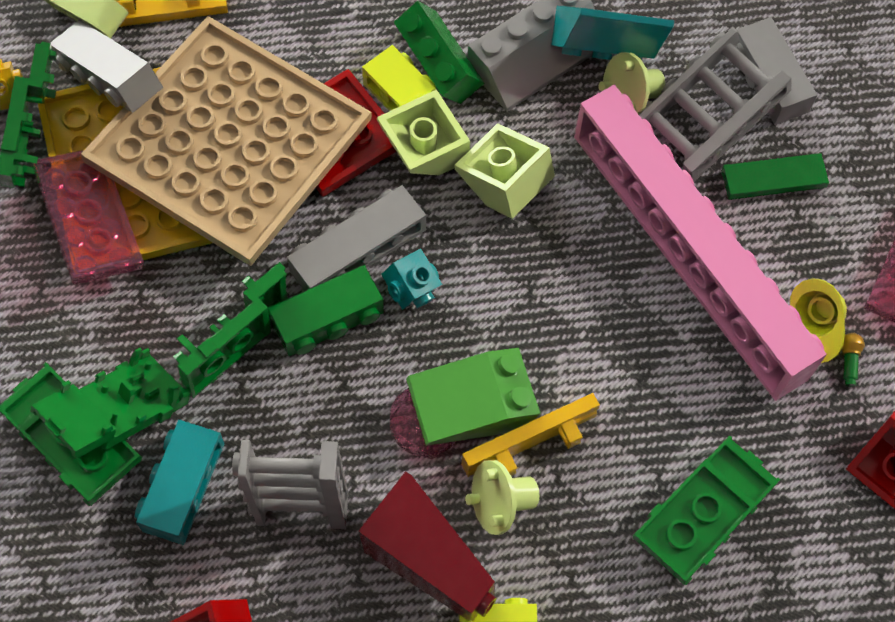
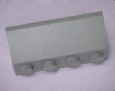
(519, 55)

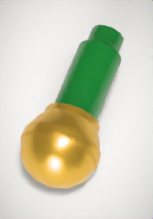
(851, 351)

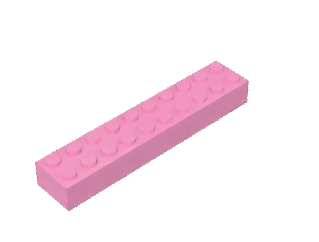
(698, 243)

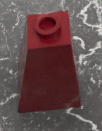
(424, 549)

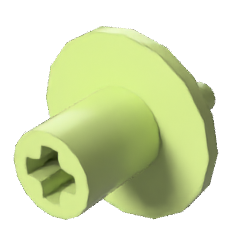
(633, 79)
(499, 496)

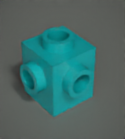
(412, 280)

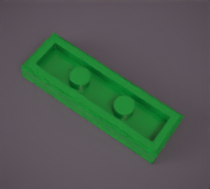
(774, 176)

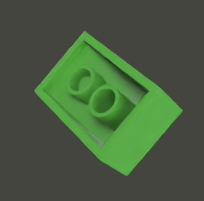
(473, 397)

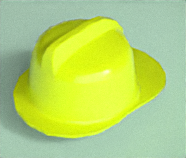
(822, 313)

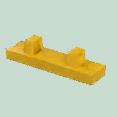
(165, 10)
(561, 421)

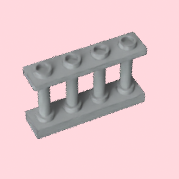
(746, 112)
(293, 483)

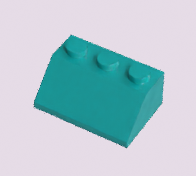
(608, 32)

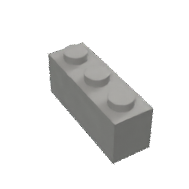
(770, 53)

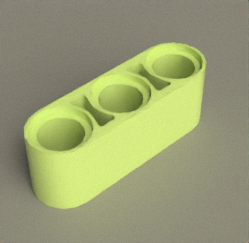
(99, 14)

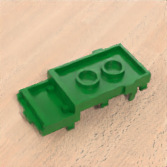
(19, 121)
(236, 336)
(112, 405)
(89, 474)
(705, 510)

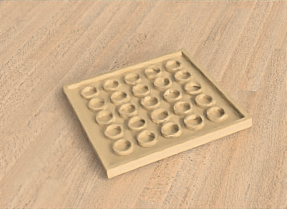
(228, 140)

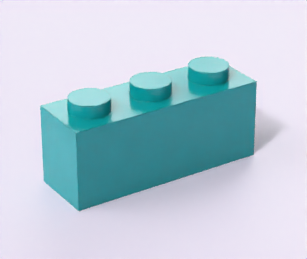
(179, 482)

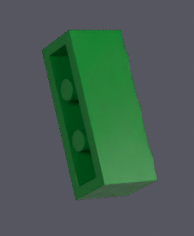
(438, 52)
(326, 311)

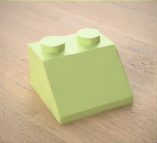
(425, 135)
(506, 169)

